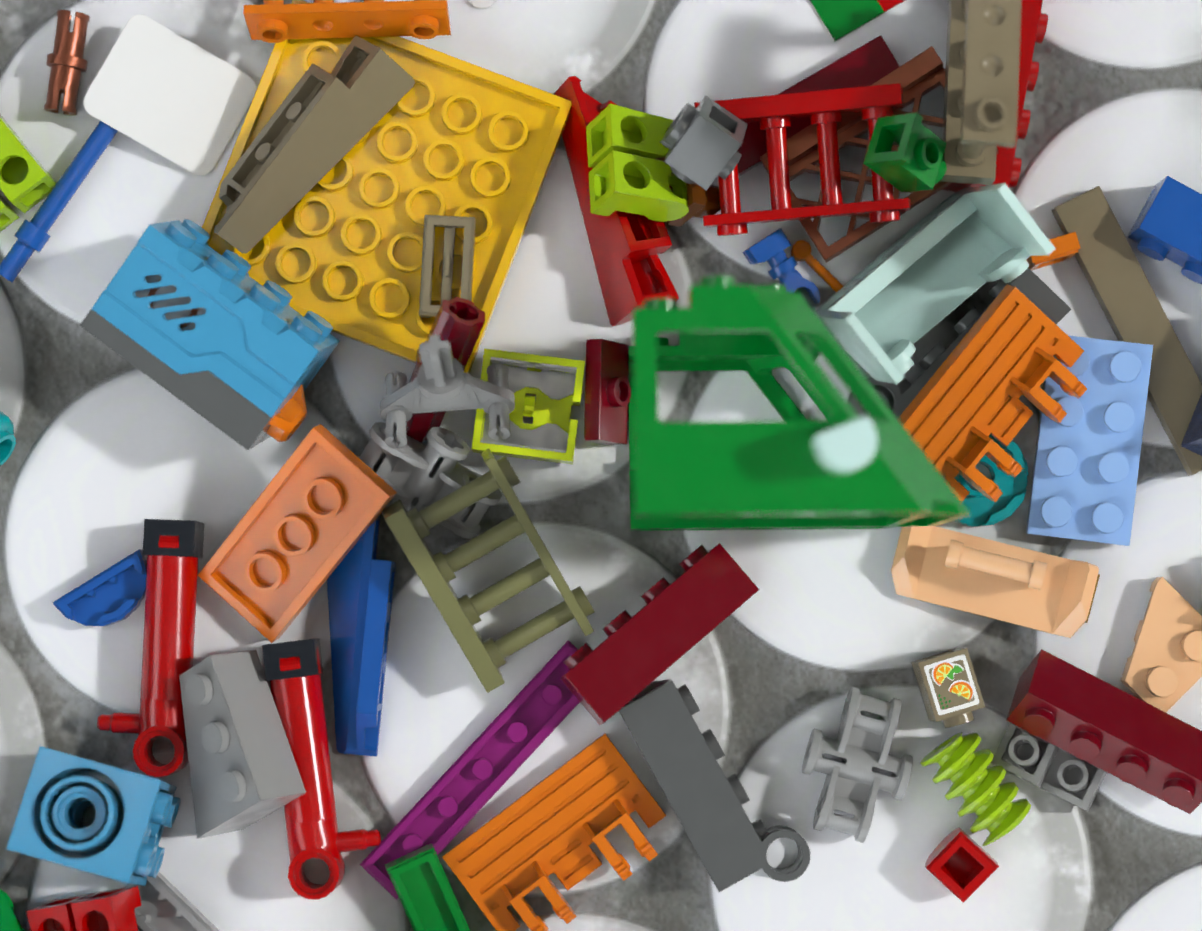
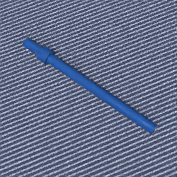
(33, 234)

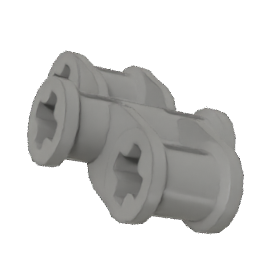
(414, 474)
(852, 783)

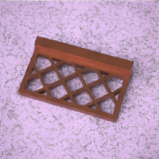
(917, 79)

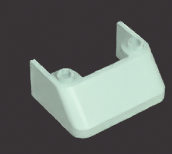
(928, 273)

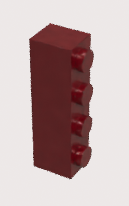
(659, 633)
(1110, 730)

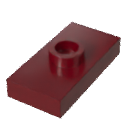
(606, 392)

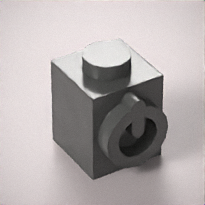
(704, 143)

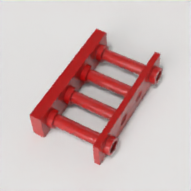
(825, 112)

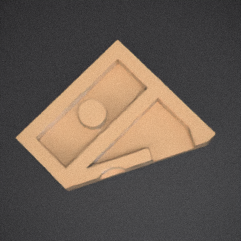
(1165, 649)

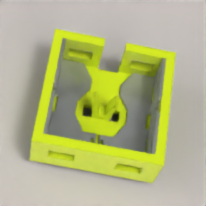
(556, 387)

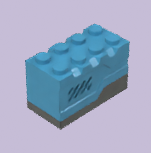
(212, 333)

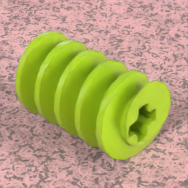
(978, 785)

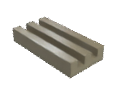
(427, 310)

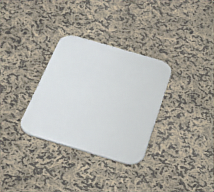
(170, 95)

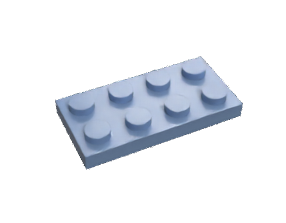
(1092, 457)

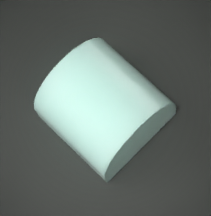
(846, 446)

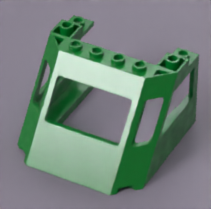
(764, 470)

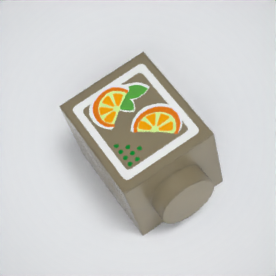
(948, 687)

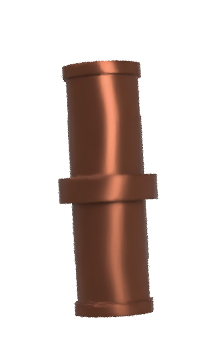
(66, 62)

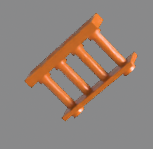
(325, 19)

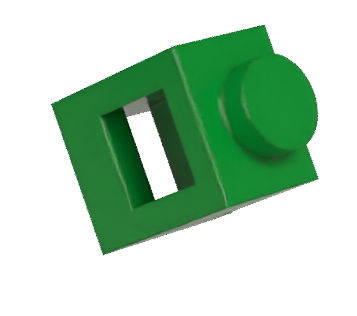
(919, 157)

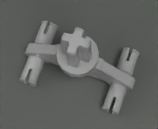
(445, 387)

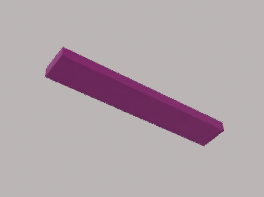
(480, 769)

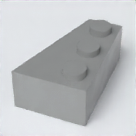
(235, 744)

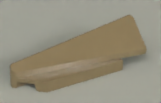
(307, 139)

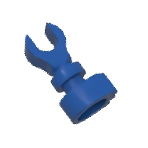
(772, 250)

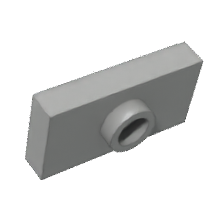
(167, 909)

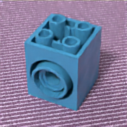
(126, 825)

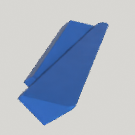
(359, 637)

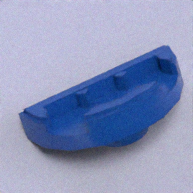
(109, 595)

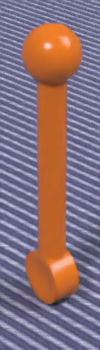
(802, 252)

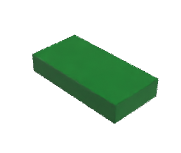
(426, 892)

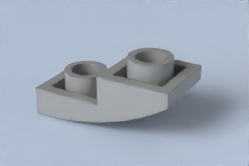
(1049, 767)

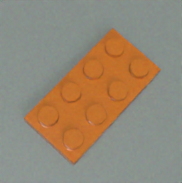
(296, 533)

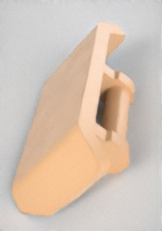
(993, 579)

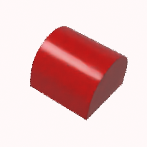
(960, 864)

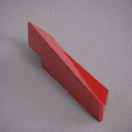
(624, 242)

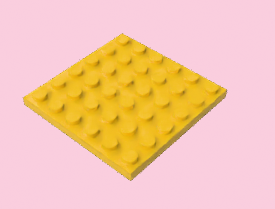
(448, 148)

